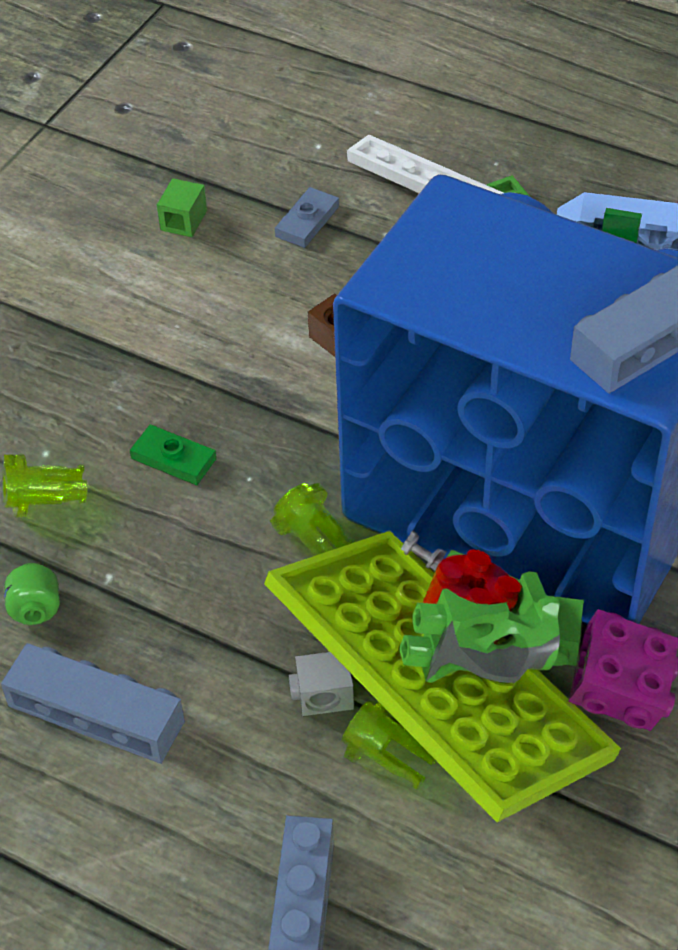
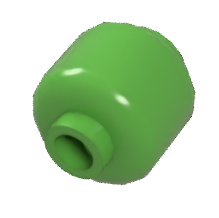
(31, 594)

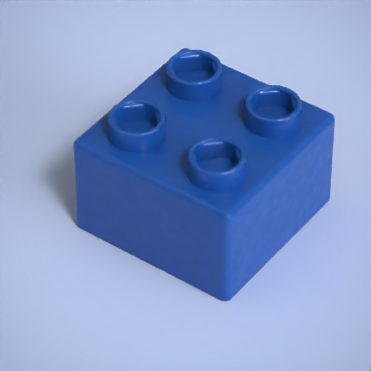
(476, 418)

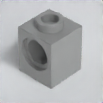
(321, 684)

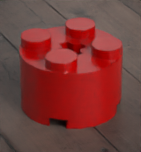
(473, 579)

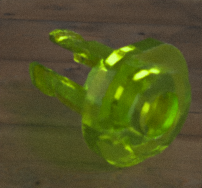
(39, 484)
(302, 512)
(371, 734)

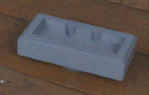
(307, 217)

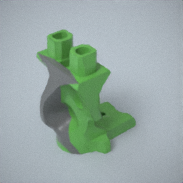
(464, 633)

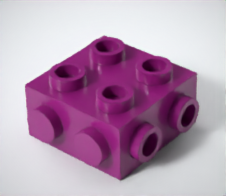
(625, 671)

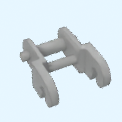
(432, 558)

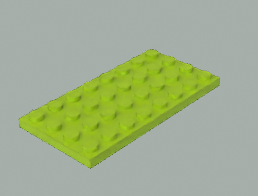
(491, 736)

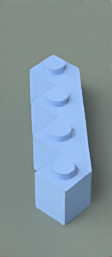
(658, 220)

